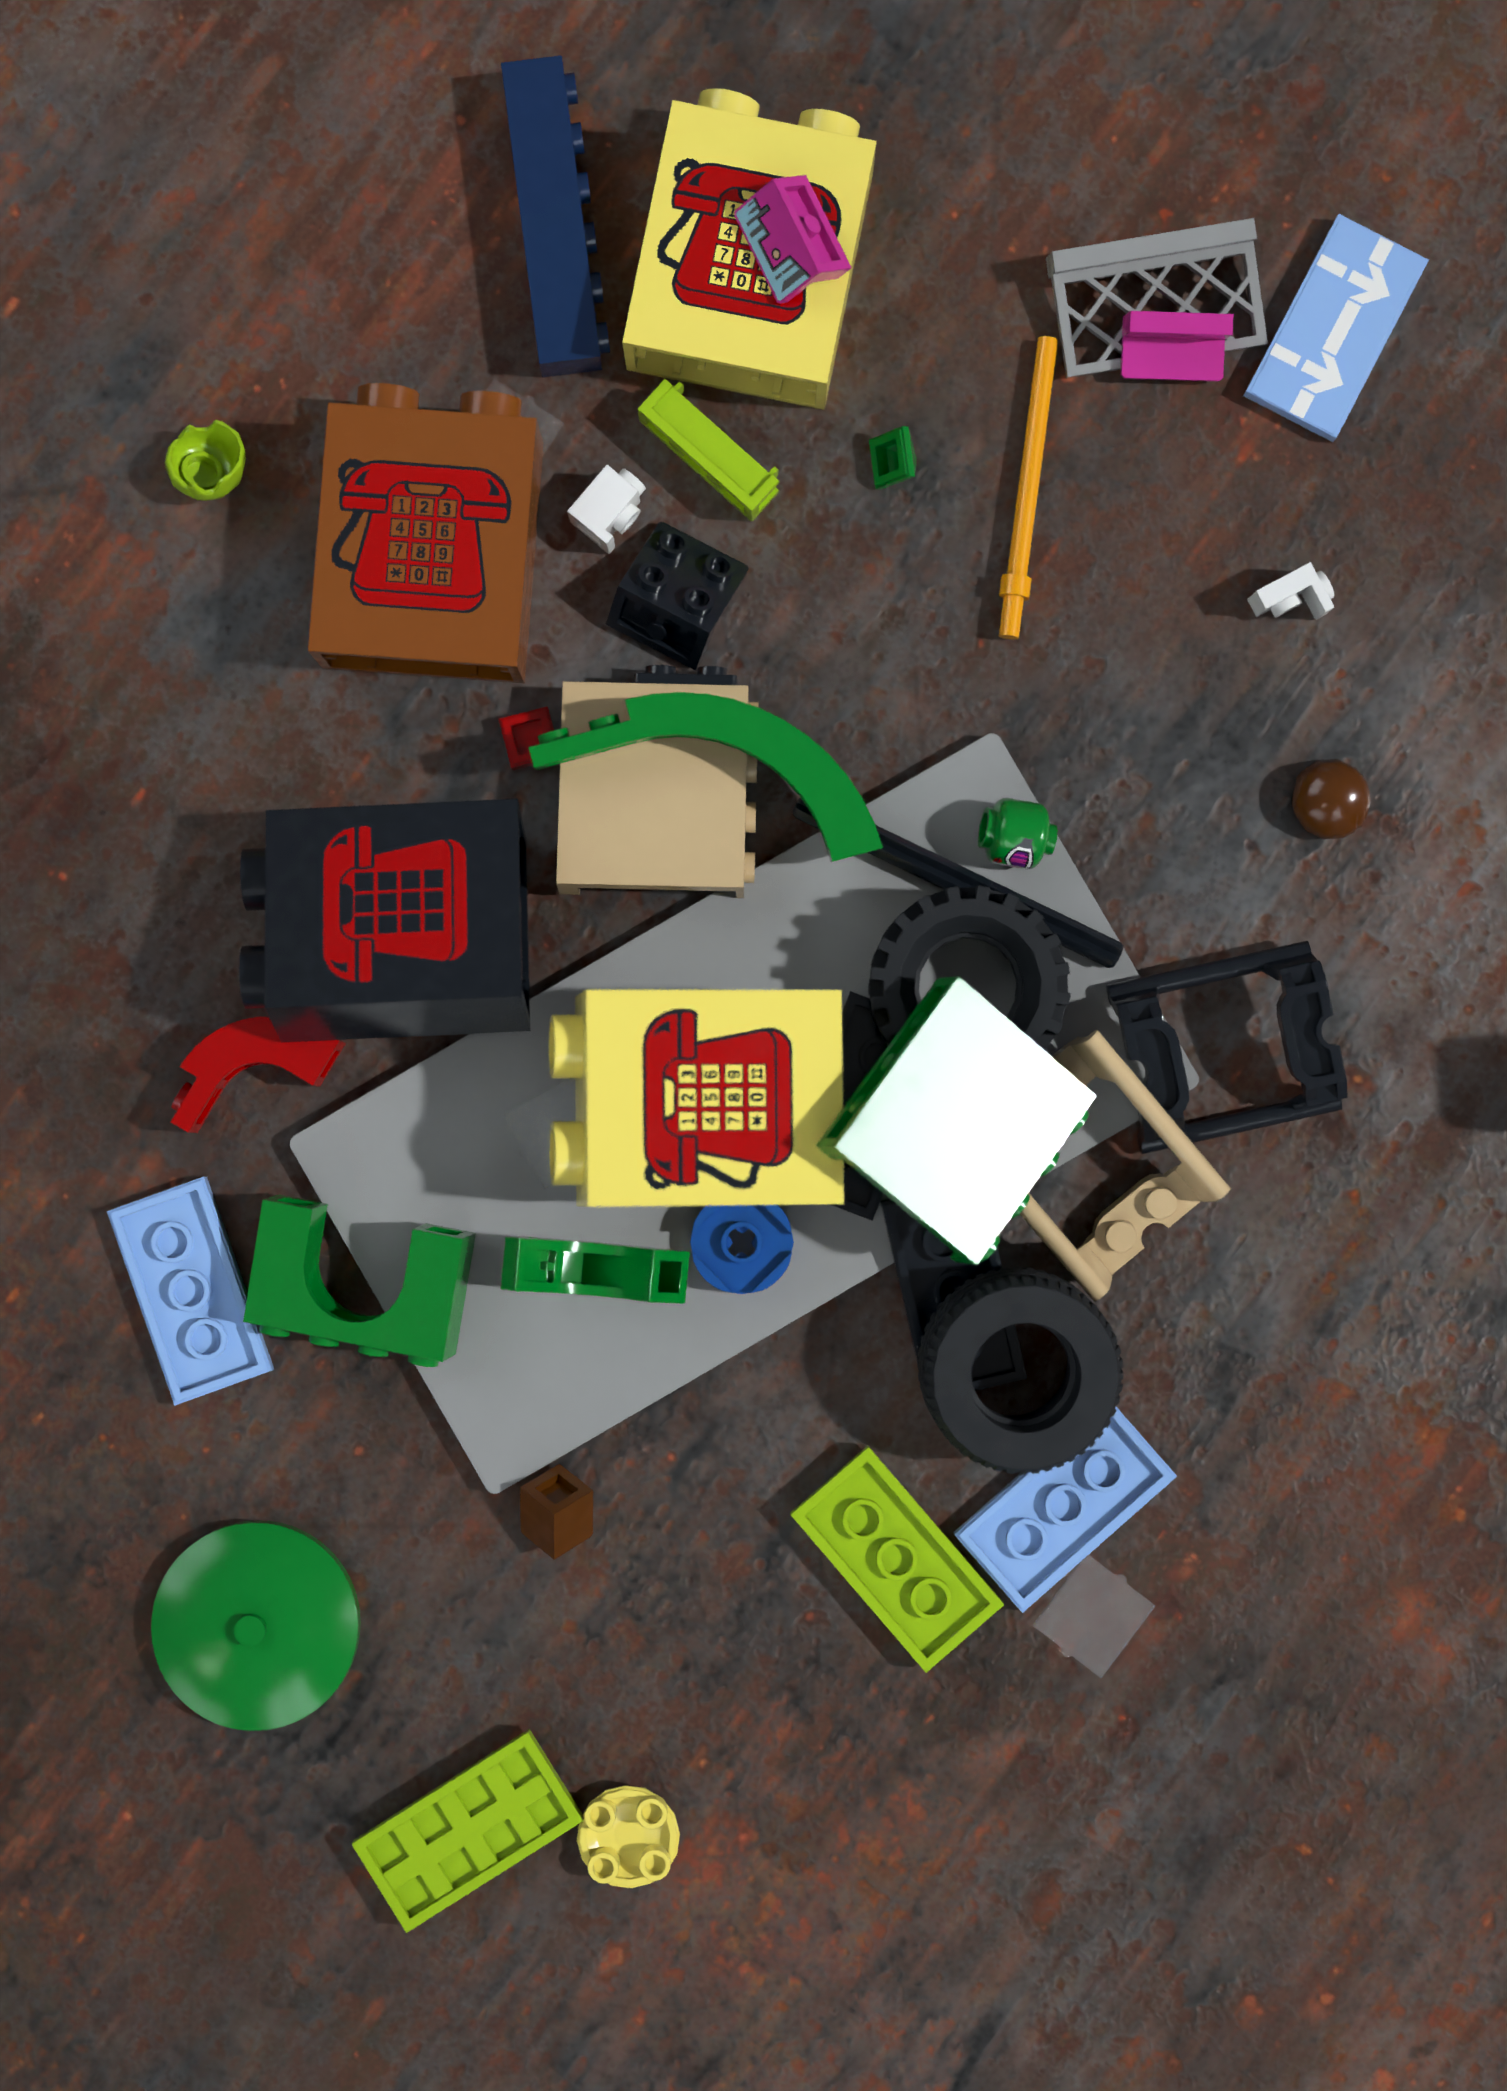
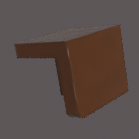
(556, 1511)

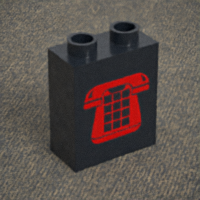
(390, 921)

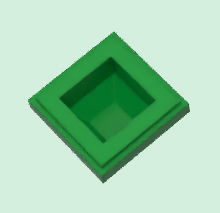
(892, 457)

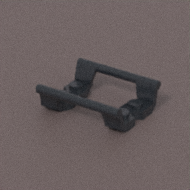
(1300, 1019)

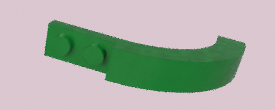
(771, 740)

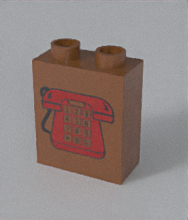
(426, 536)

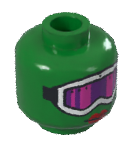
(1016, 833)

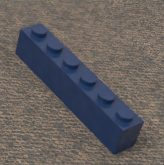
(552, 216)

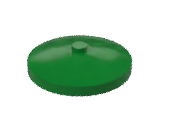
(255, 1625)

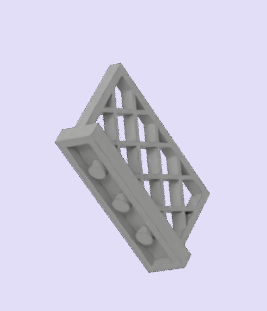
(1151, 253)

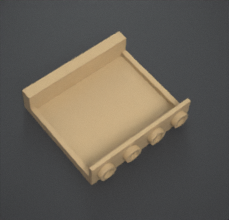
(655, 808)

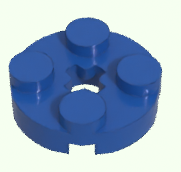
(741, 1272)

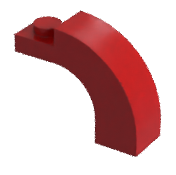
(237, 1048)

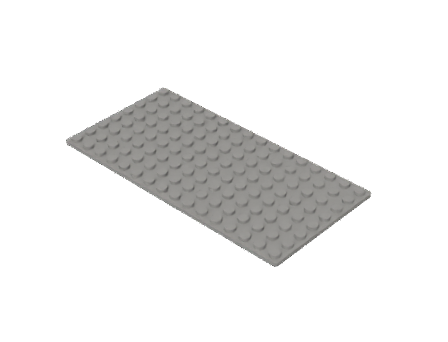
(437, 1150)

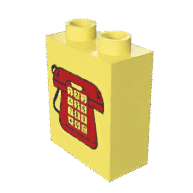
(698, 292)
(699, 1097)

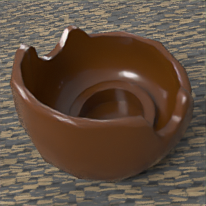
(1331, 799)

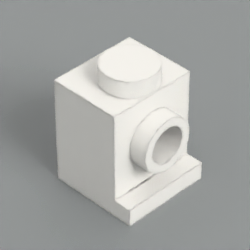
(607, 506)

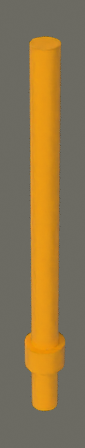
(1016, 584)

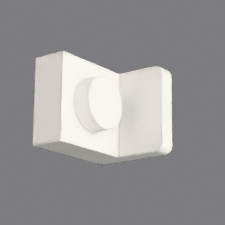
(1284, 593)

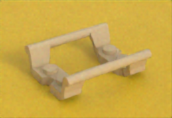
(1151, 1200)

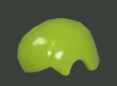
(206, 461)

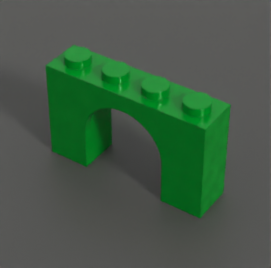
(291, 1297)

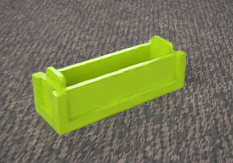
(708, 450)

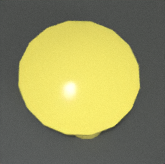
(628, 1837)

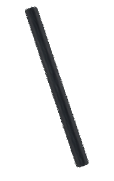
(949, 874)

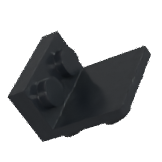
(675, 594)

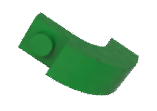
(595, 1269)

